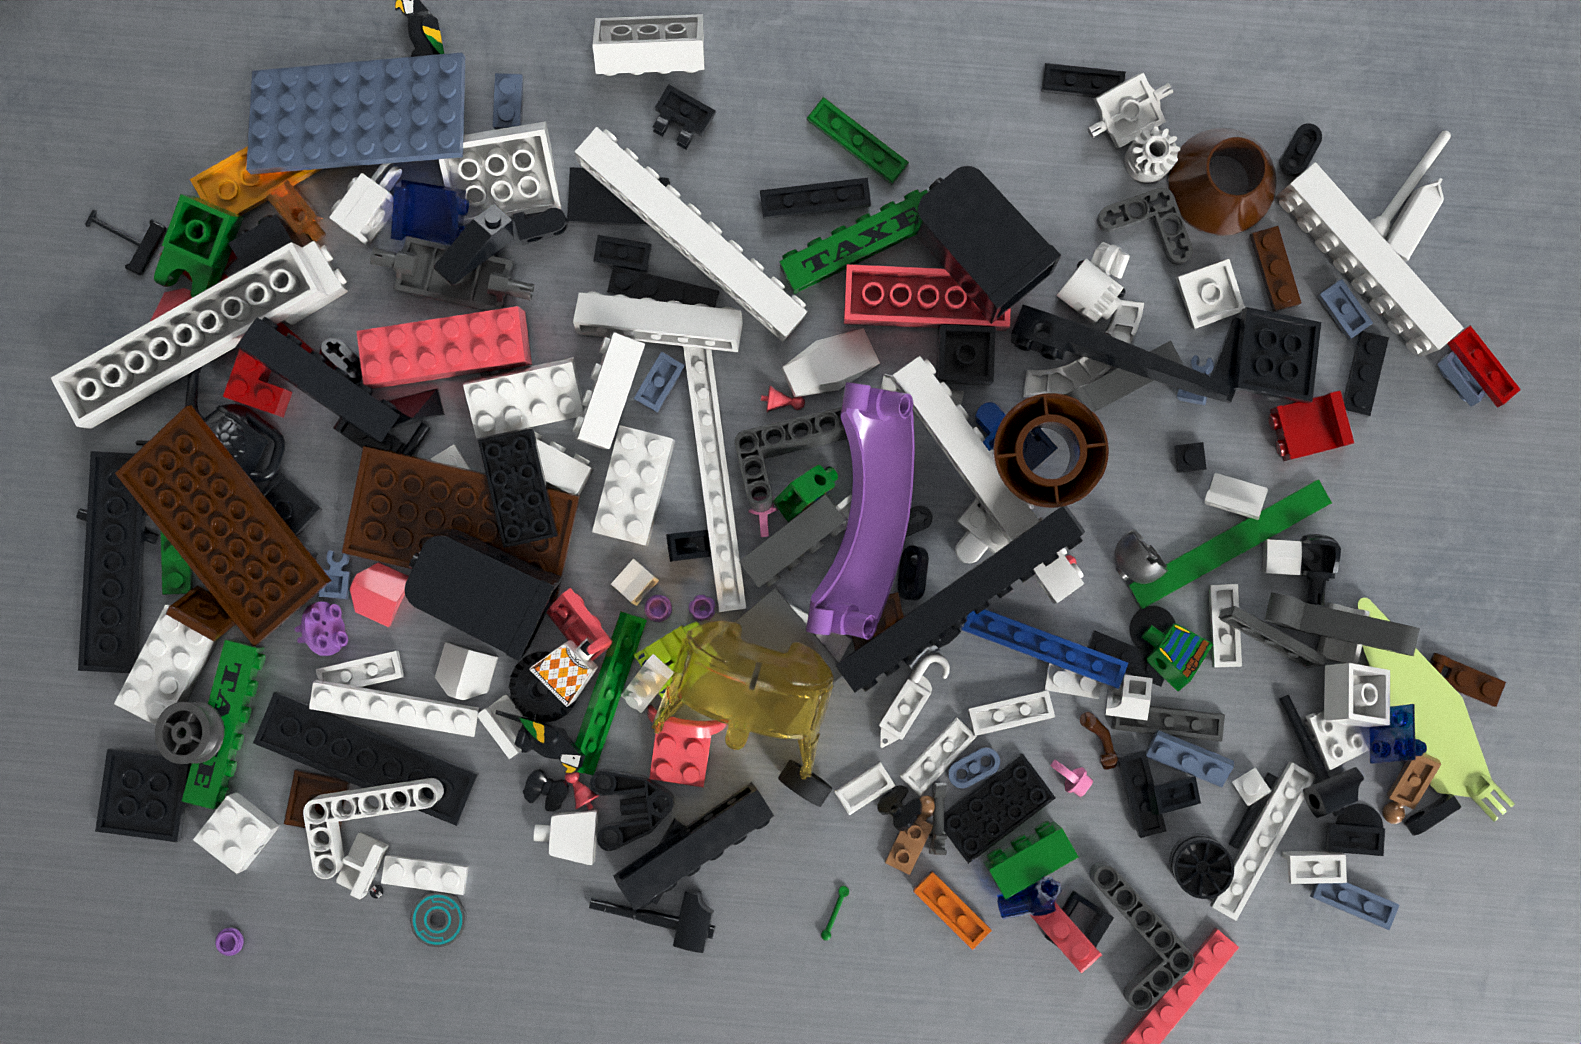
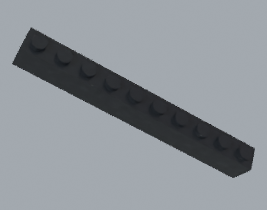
(960, 598)

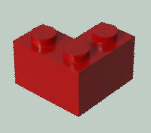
(250, 386)

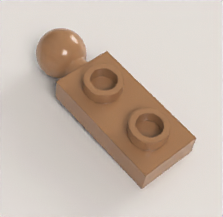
(1410, 786)
(911, 841)

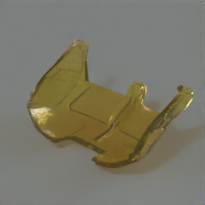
(715, 678)

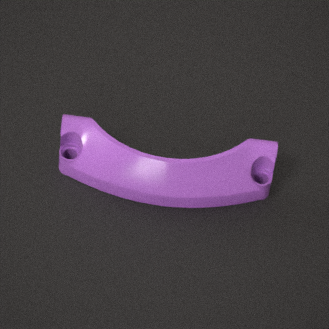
(864, 569)

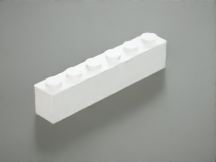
(658, 321)

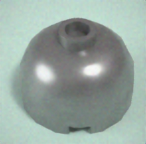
(1138, 560)

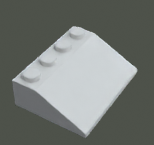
(505, 169)

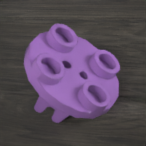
(322, 628)

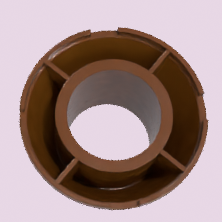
(1202, 202)
(1084, 438)

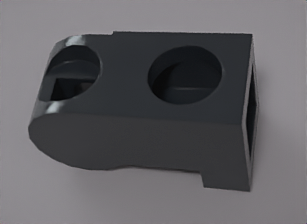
(540, 227)

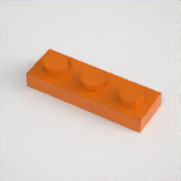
(952, 910)

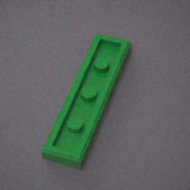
(857, 141)

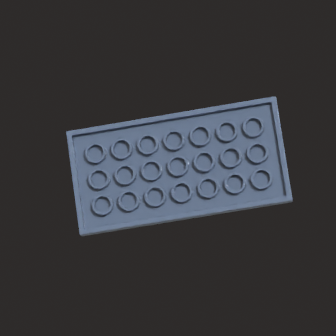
(356, 113)

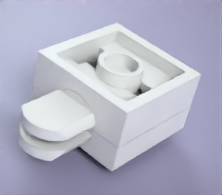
(367, 204)
(979, 535)

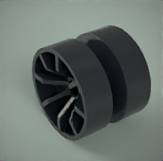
(1201, 866)

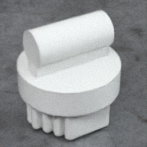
(1110, 259)

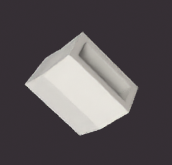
(1282, 557)
(634, 582)

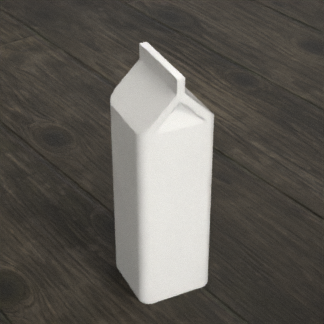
(1415, 219)

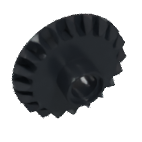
(528, 698)

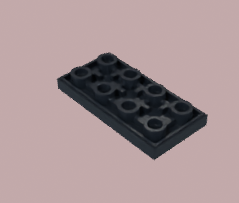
(518, 487)
(996, 808)

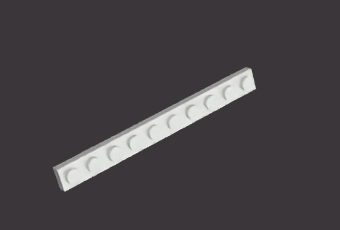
(715, 479)

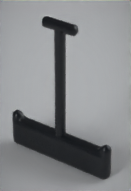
(145, 248)

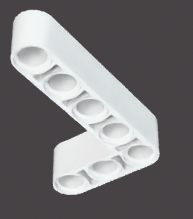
(360, 809)

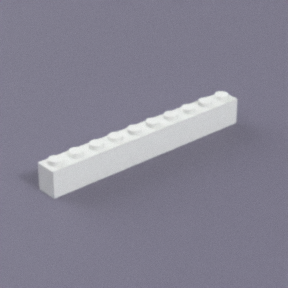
(977, 468)

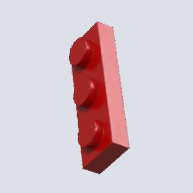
(1483, 366)

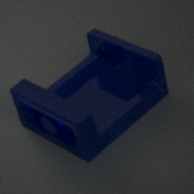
(428, 212)

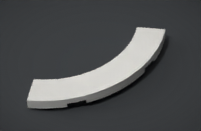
(1084, 370)

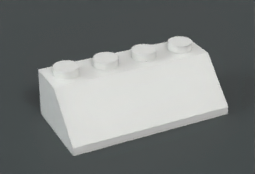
(648, 44)
(609, 391)

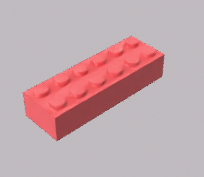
(910, 299)
(444, 347)

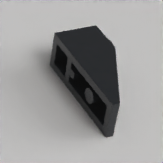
(476, 244)

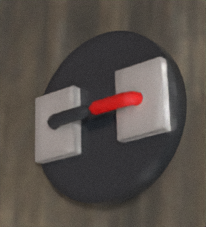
(376, 891)

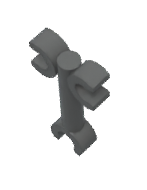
(938, 837)

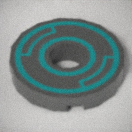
(430, 933)

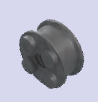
(189, 732)

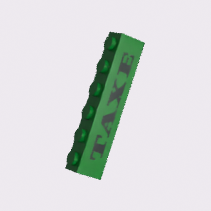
(851, 244)
(231, 697)

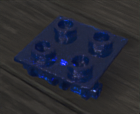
(1398, 739)

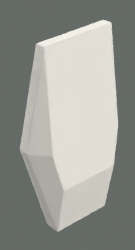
(830, 363)

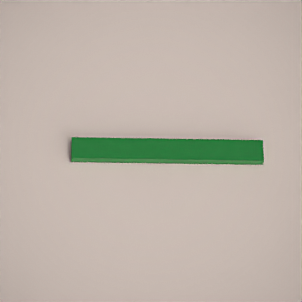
(1233, 542)

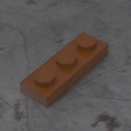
(1275, 269)

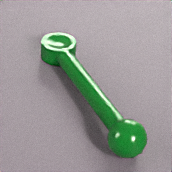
(843, 892)

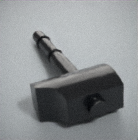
(1330, 793)
(692, 926)

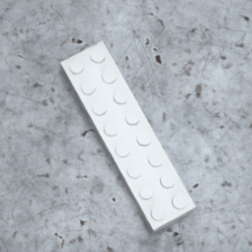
(1369, 262)

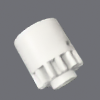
(1147, 167)
(1091, 292)

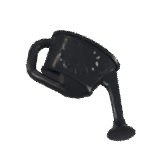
(233, 430)

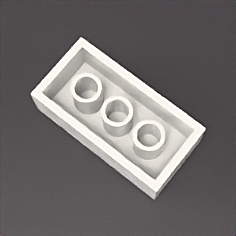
(524, 397)
(633, 485)
(165, 669)

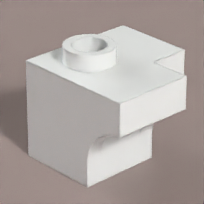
(1131, 699)

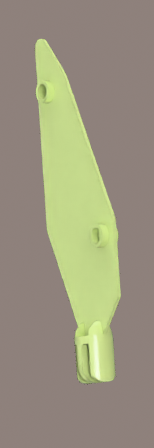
(1439, 722)

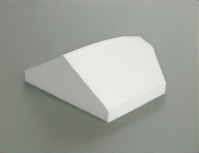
(465, 671)

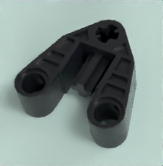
(630, 783)

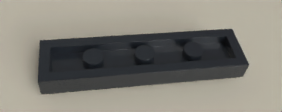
(815, 198)
(644, 285)

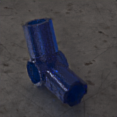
(1034, 900)

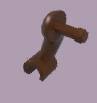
(1090, 722)

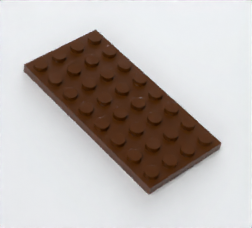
(411, 499)
(222, 525)

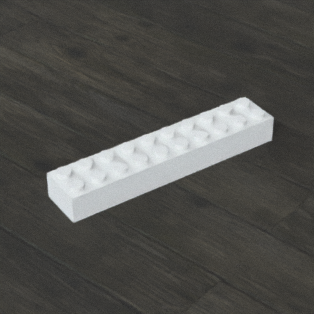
(690, 234)
(187, 336)

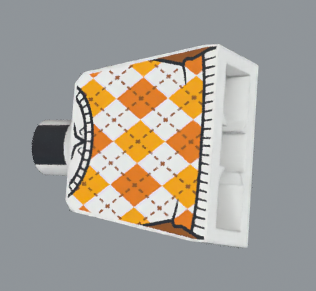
(566, 670)

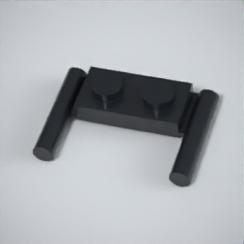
(389, 443)

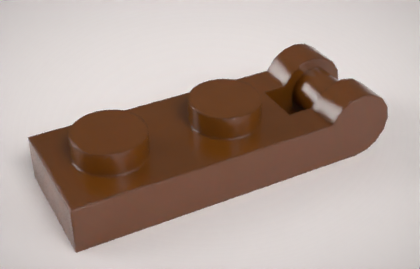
(1470, 681)

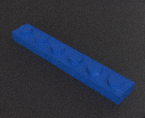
(1046, 647)

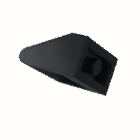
(1099, 923)

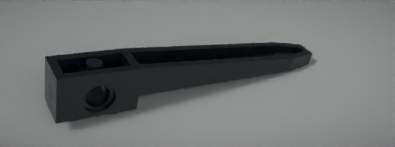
(1098, 346)

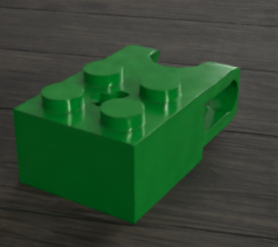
(194, 251)

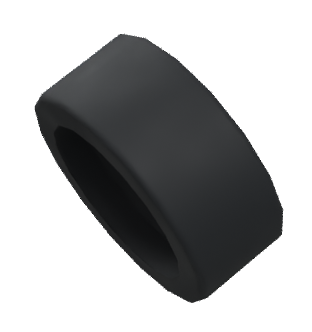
(812, 789)

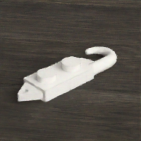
(909, 700)

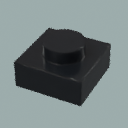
(1190, 457)

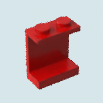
(1311, 427)

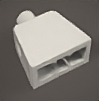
(571, 835)

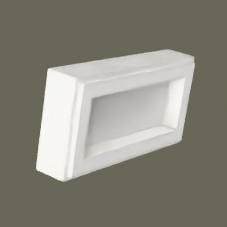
(864, 788)

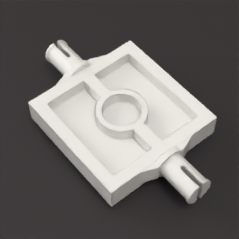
(1129, 109)

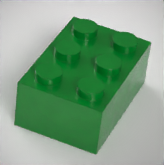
(1030, 858)

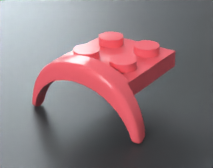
(578, 623)
(682, 750)

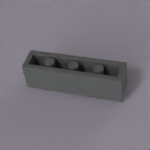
(793, 540)

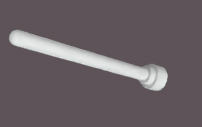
(1382, 222)

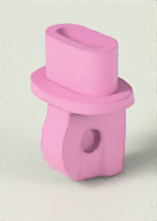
(763, 517)
(1076, 780)

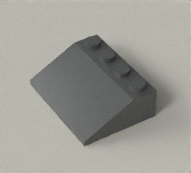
(776, 626)

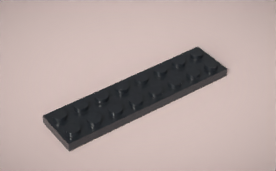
(111, 569)
(361, 754)

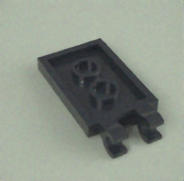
(594, 204)
(290, 503)

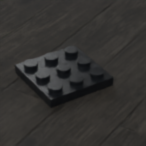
(1277, 355)
(142, 796)

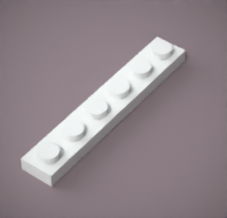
(394, 708)
(1264, 839)

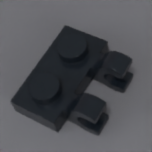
(684, 110)

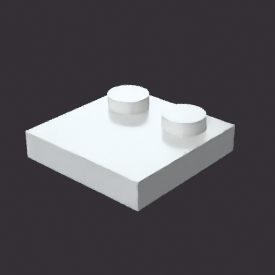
(1210, 293)

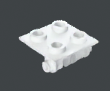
(1335, 740)

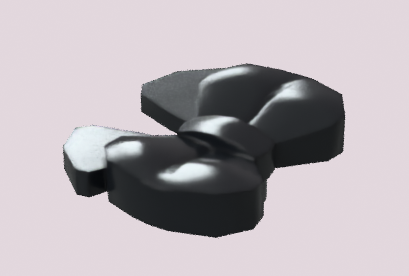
(554, 790)
(903, 815)

